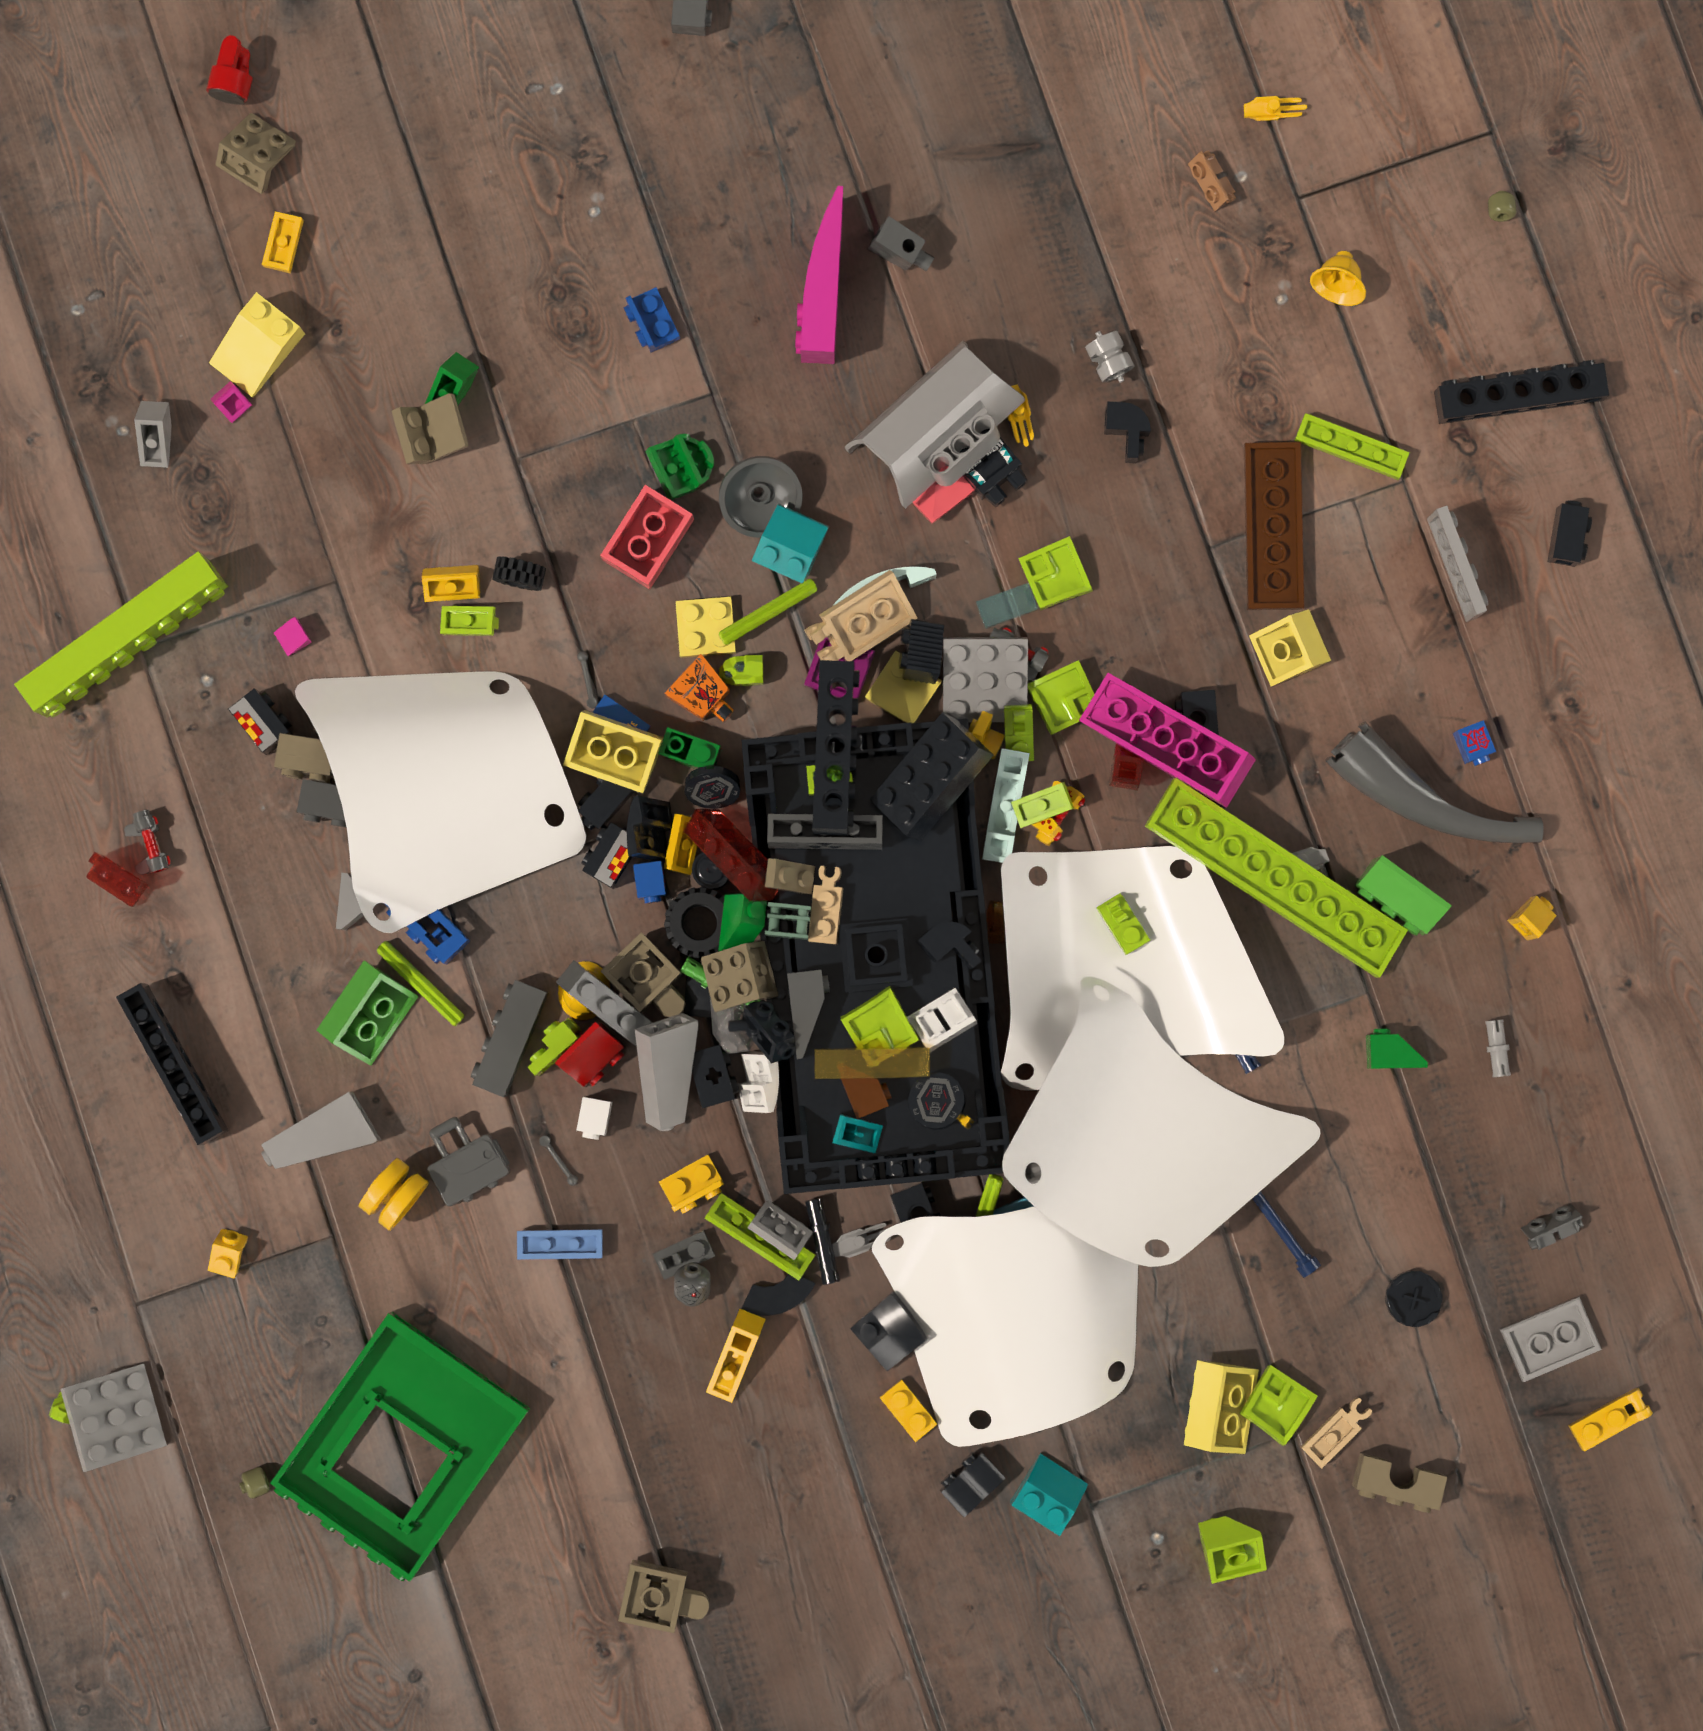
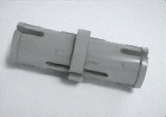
(1498, 1048)

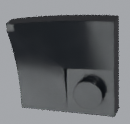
(889, 1331)

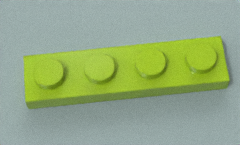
(1351, 446)
(735, 1221)

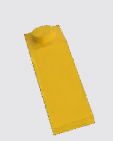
(735, 1355)

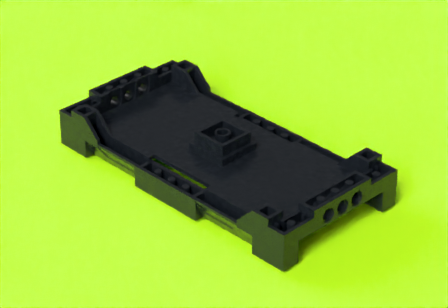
(889, 905)

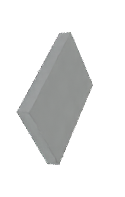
(1550, 1339)

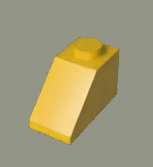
(1533, 917)

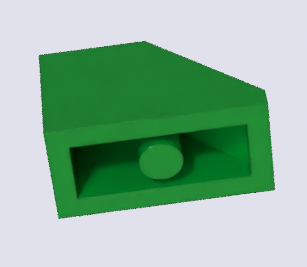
(453, 377)
(741, 921)
(1391, 1051)

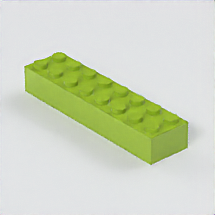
(122, 636)

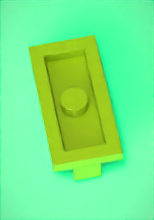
(468, 620)
(1019, 729)
(1042, 805)
(1123, 924)

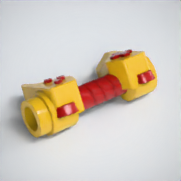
(1049, 829)

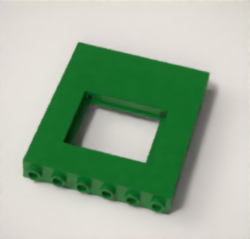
(437, 1400)

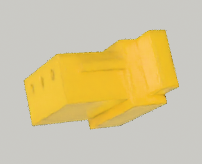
(966, 1121)

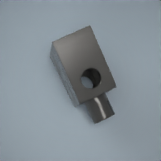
(889, 242)

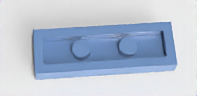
(559, 1244)

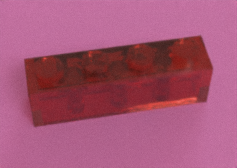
(731, 853)

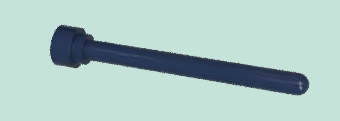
(1305, 1262)

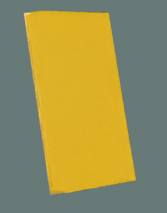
(451, 583)

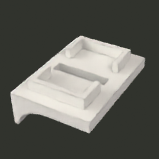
(954, 1012)

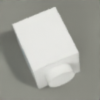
(594, 1117)

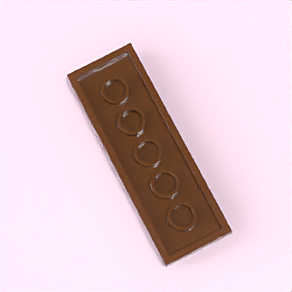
(1274, 526)

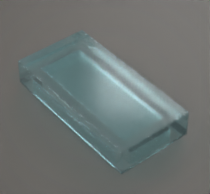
(1006, 605)

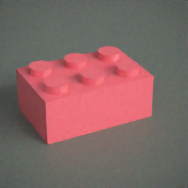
(647, 537)

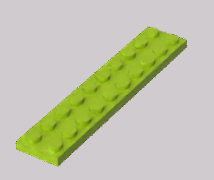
(1276, 878)

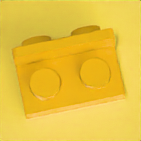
(692, 1183)

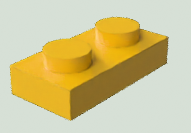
(282, 242)
(681, 848)
(908, 1410)

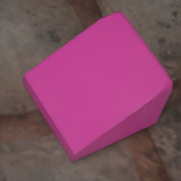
(231, 402)
(292, 636)

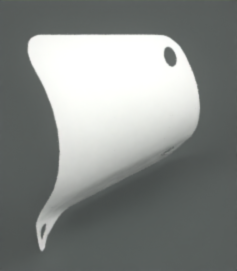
(440, 786)
(1185, 979)
(1012, 1319)

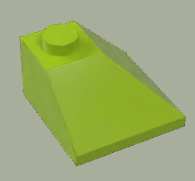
(1231, 1549)

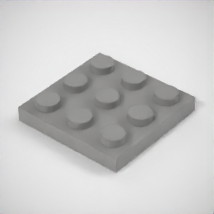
(984, 675)
(113, 1417)

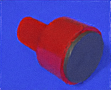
(230, 77)

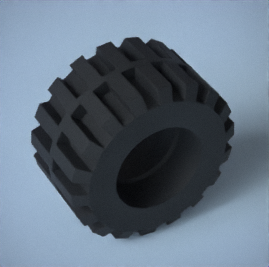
(675, 921)

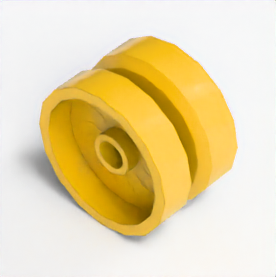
(390, 1191)

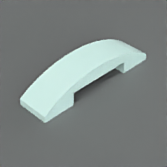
(913, 575)
(1002, 817)

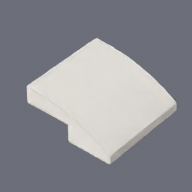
(762, 1083)

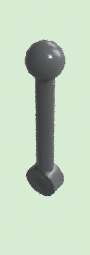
(591, 702)
(545, 1142)

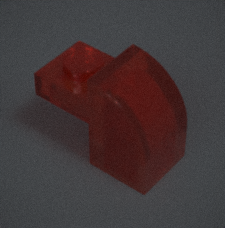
(1125, 769)

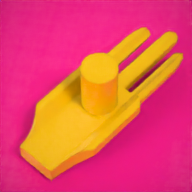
(1269, 108)
(1019, 415)

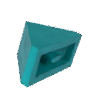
(857, 1133)

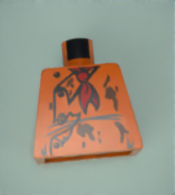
(701, 691)

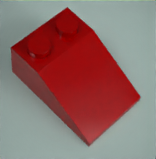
(591, 1055)

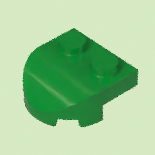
(681, 464)

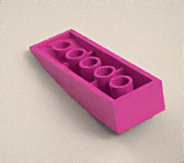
(820, 299)
(1167, 740)

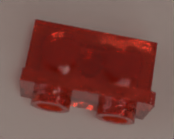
(115, 879)

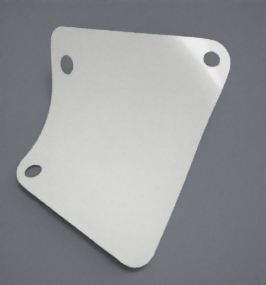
(1142, 1139)

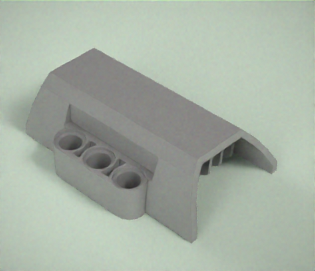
(937, 421)

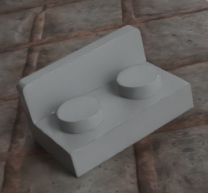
(780, 1229)

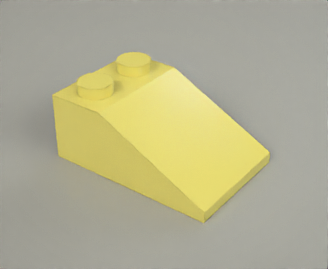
(256, 345)

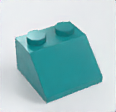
(790, 543)
(1049, 1494)

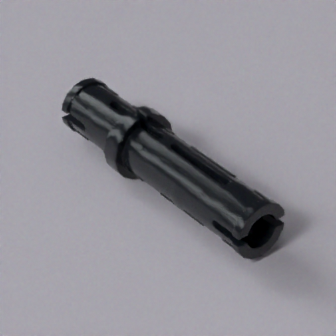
(822, 1240)

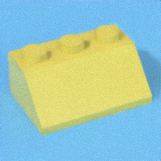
(613, 751)
(1216, 1406)

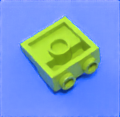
(558, 1039)

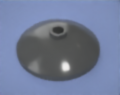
(749, 511)

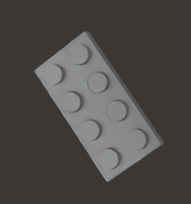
(1460, 572)

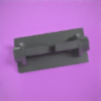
(1563, 1220)

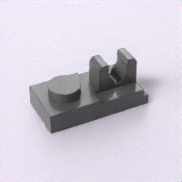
(690, 1250)

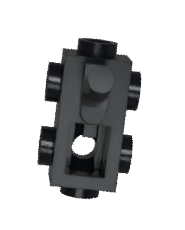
(766, 1030)

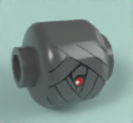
(692, 1284)

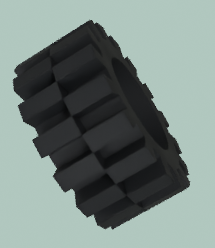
(519, 573)

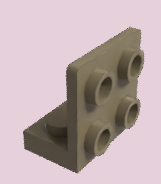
(253, 151)
(430, 430)
(739, 975)

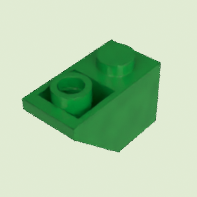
(689, 750)

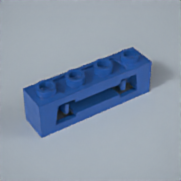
(449, 946)

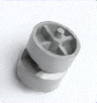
(1108, 354)

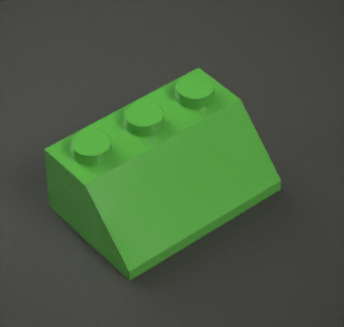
(1401, 896)
(367, 1013)

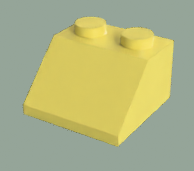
(1289, 647)

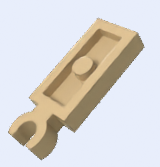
(826, 909)
(1334, 1434)

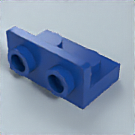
(652, 319)

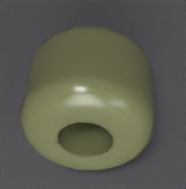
(1502, 206)
(254, 1483)

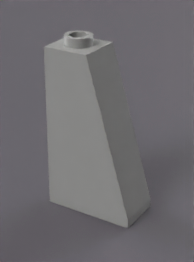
(666, 1068)
(328, 1131)

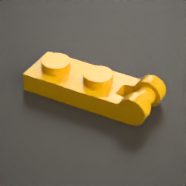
(1609, 1419)

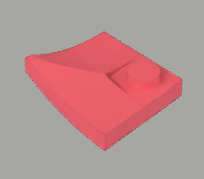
(941, 499)

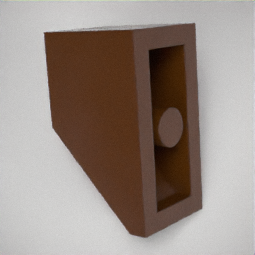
(866, 1095)

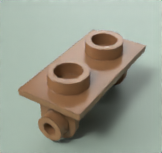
(1204, 169)

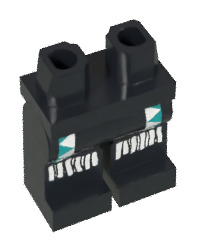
(996, 468)

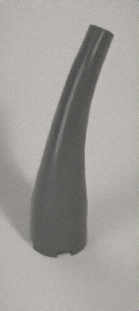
(1387, 779)

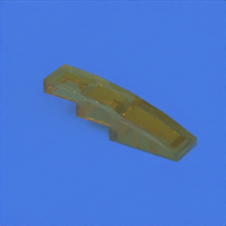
(872, 1062)

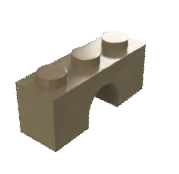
(1423, 1490)

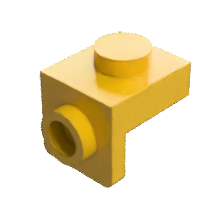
(989, 738)
(227, 1253)

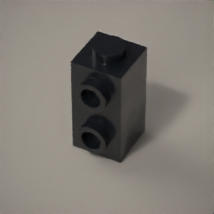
(1569, 533)
(603, 803)

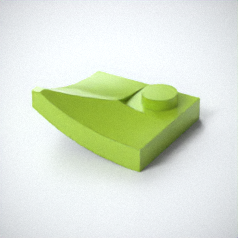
(1055, 573)
(1061, 696)
(880, 1023)
(1278, 1405)

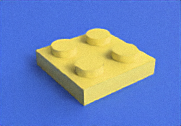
(700, 625)

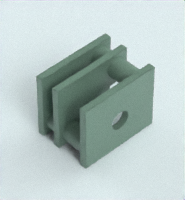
(774, 920)

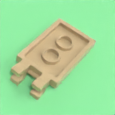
(862, 619)

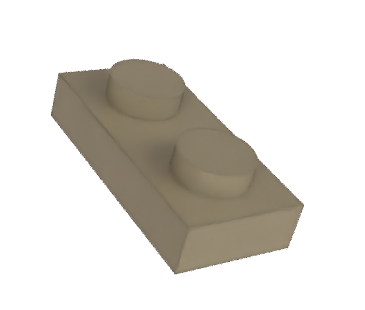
(789, 876)

